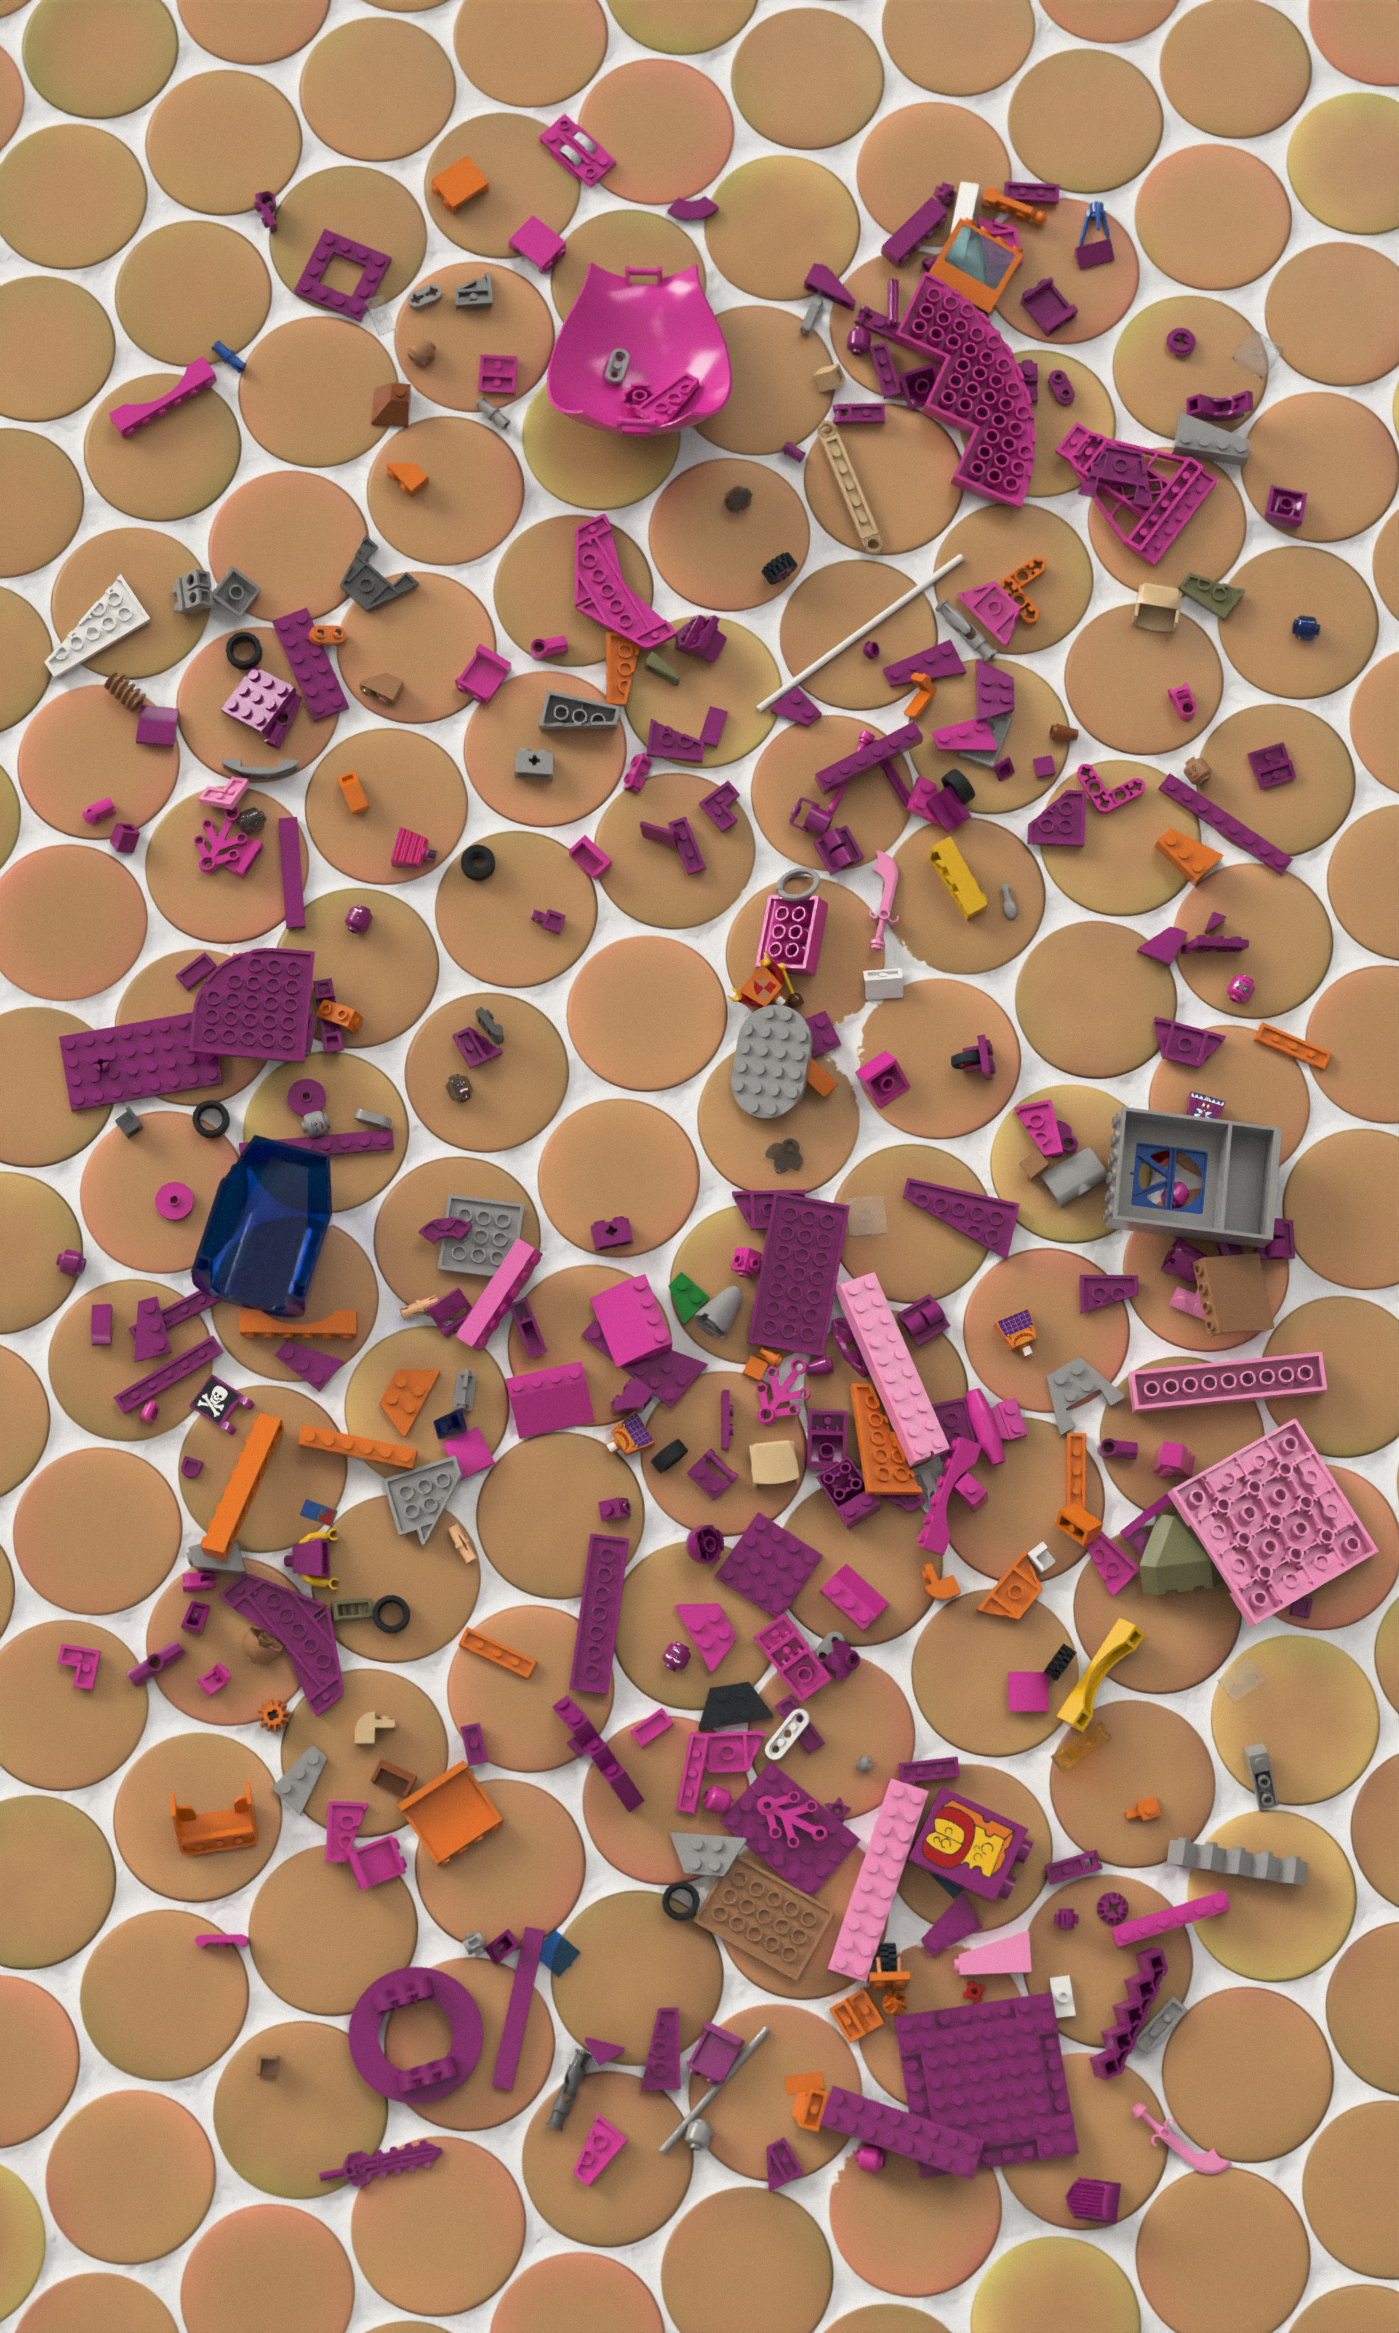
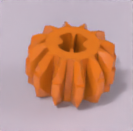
(270, 1709)

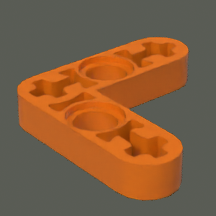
(1017, 585)

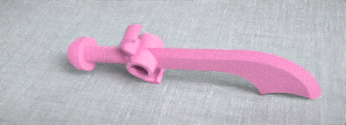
(888, 871)
(1206, 2163)

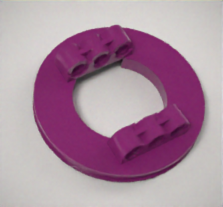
(429, 2080)

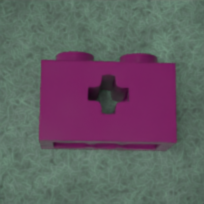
(621, 1237)

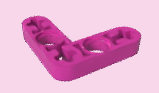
(1109, 796)

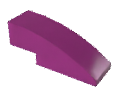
(527, 1327)

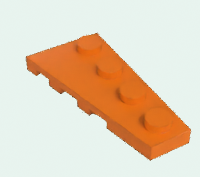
(620, 666)

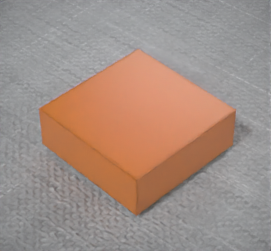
(755, 1368)

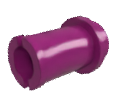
(793, 452)

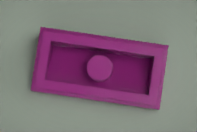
(1094, 253)
(659, 834)

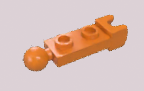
(993, 199)

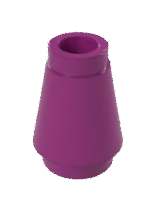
(821, 1366)

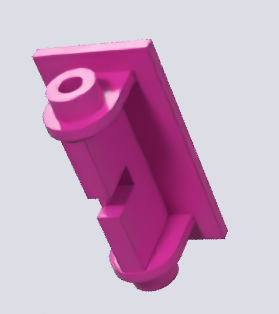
(639, 765)

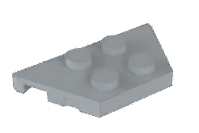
(707, 1853)

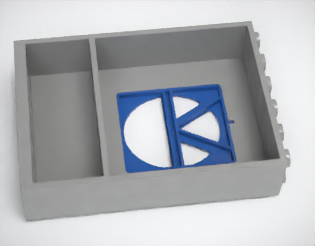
(1236, 1169)

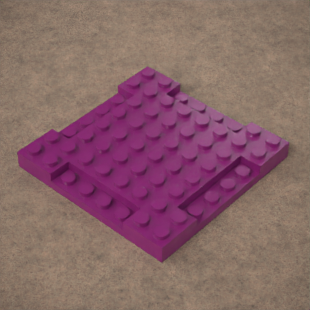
(990, 2076)

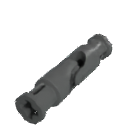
(573, 2079)

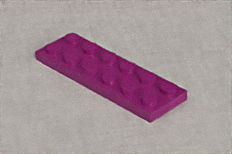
(310, 666)

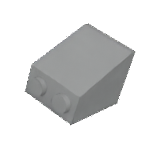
(233, 1565)

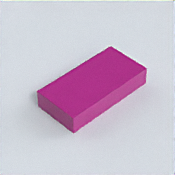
(651, 1727)

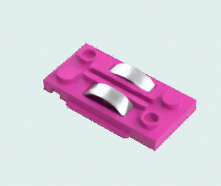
(577, 151)

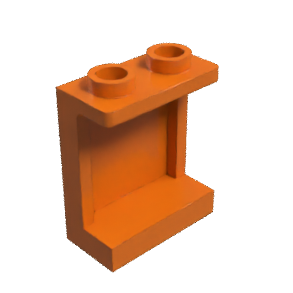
(459, 184)

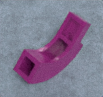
(1219, 409)

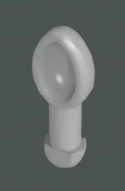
(1009, 906)

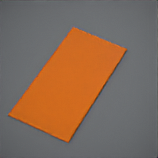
(802, 2082)

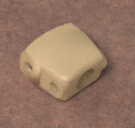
(1157, 608)
(773, 1463)

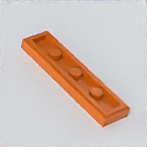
(1292, 1046)
(1076, 1469)
(497, 1653)

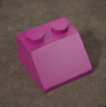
(882, 1079)

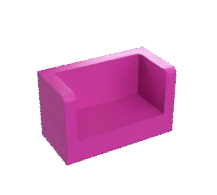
(590, 858)

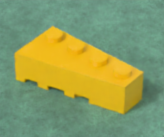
(957, 878)

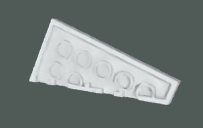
(104, 624)

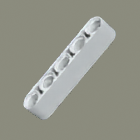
(965, 202)

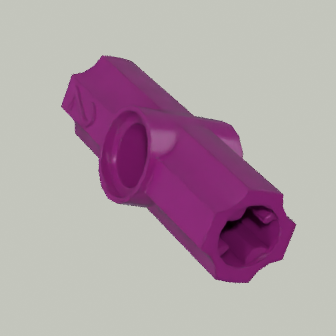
(279, 730)
(144, 1670)

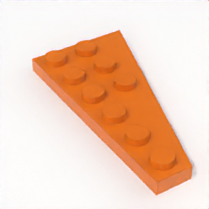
(880, 1451)

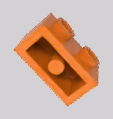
(1078, 1524)

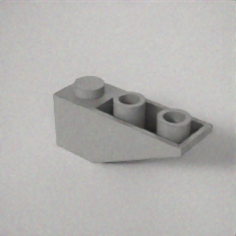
(1261, 1775)

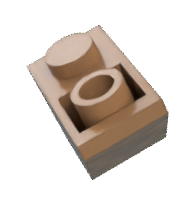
(384, 687)

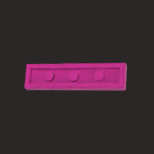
(693, 1772)

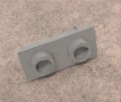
(464, 1390)

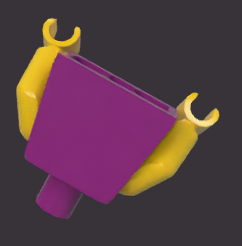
(312, 1559)

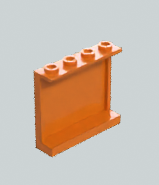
(450, 1813)

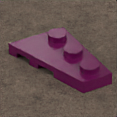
(670, 744)
(309, 1364)
(951, 1927)

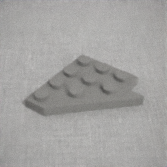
(422, 1495)

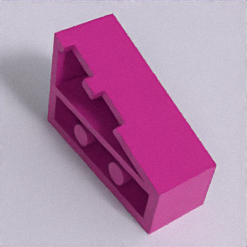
(1174, 1460)

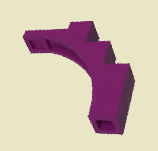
(599, 1753)

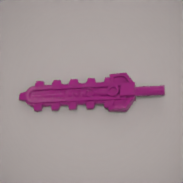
(360, 2168)

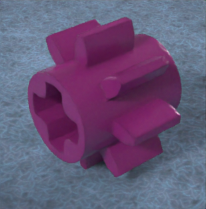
(944, 194)
(1066, 1918)

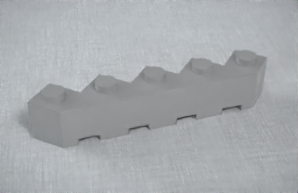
(1237, 1862)

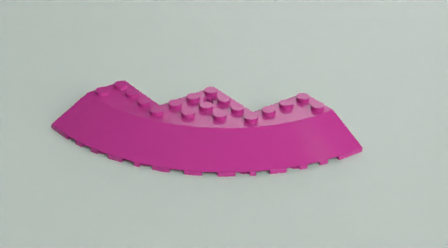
(981, 388)

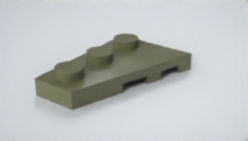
(1211, 595)

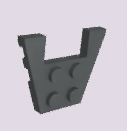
(367, 585)

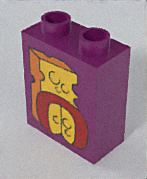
(970, 1846)

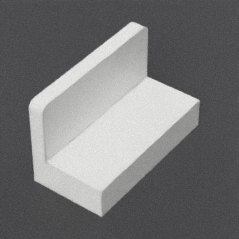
(883, 984)

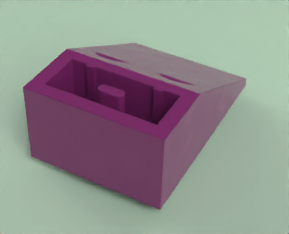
(847, 1493)

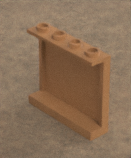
(1233, 1294)

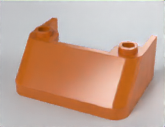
(216, 1829)

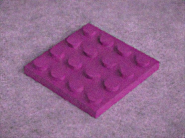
(768, 1566)

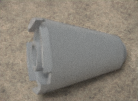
(720, 1313)

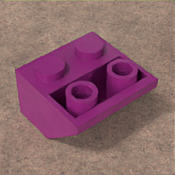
(634, 1398)

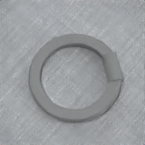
(798, 871)

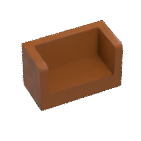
(393, 1778)

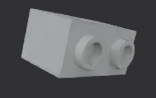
(543, 767)

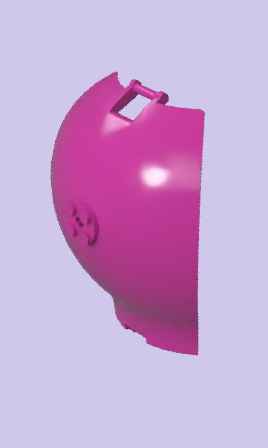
(664, 331)

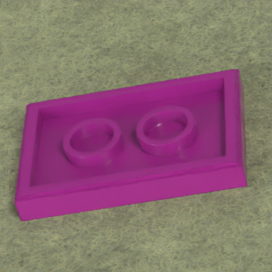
(954, 1421)

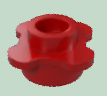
(968, 1994)

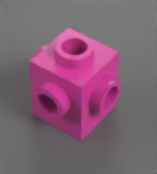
(746, 1262)

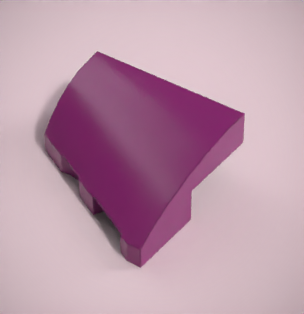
(1164, 945)

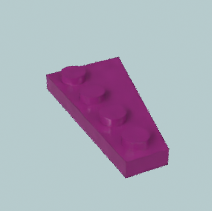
(935, 662)

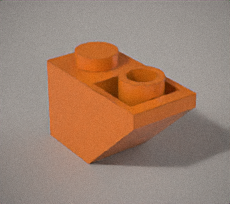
(409, 477)

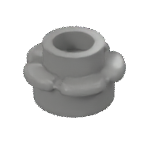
(864, 1763)

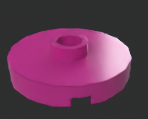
(181, 1208)

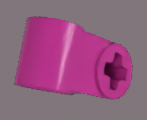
(1182, 698)

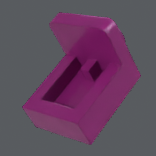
(614, 1509)

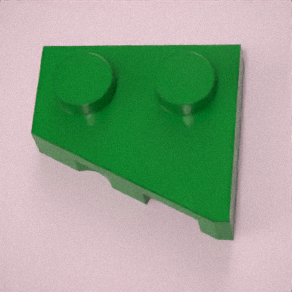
(687, 1297)

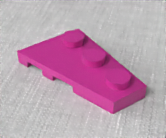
(1111, 1563)
(342, 1826)

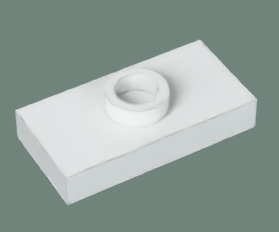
(1062, 1996)

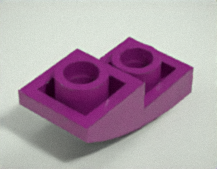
(101, 1324)

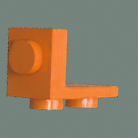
(922, 698)
(340, 1015)

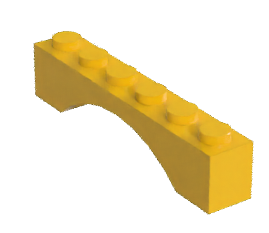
(1120, 1642)

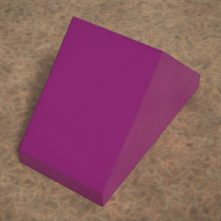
(195, 1618)
(502, 1946)

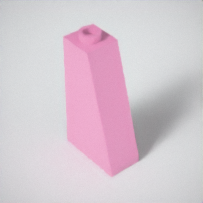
(1000, 1957)

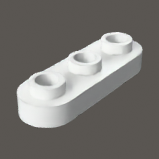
(779, 1738)

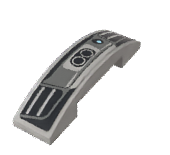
(284, 768)

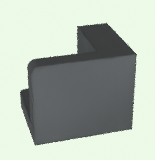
(129, 1123)

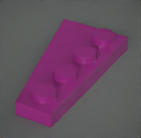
(663, 2060)

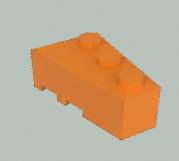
(1187, 855)

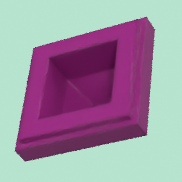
(1003, 768)

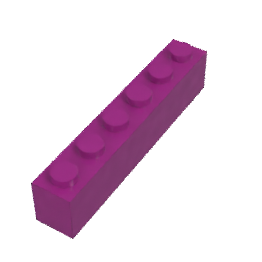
(868, 758)

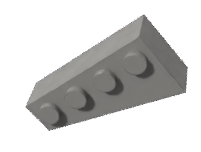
(1209, 442)
(577, 713)

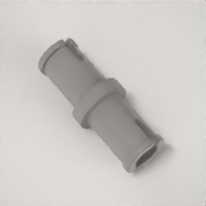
(493, 413)

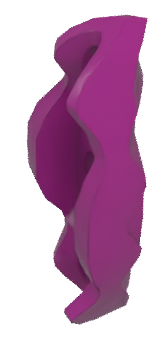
(843, 1335)

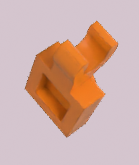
(1145, 1809)

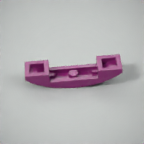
(330, 1031)

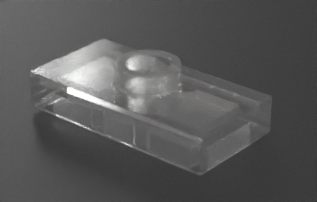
(380, 315)

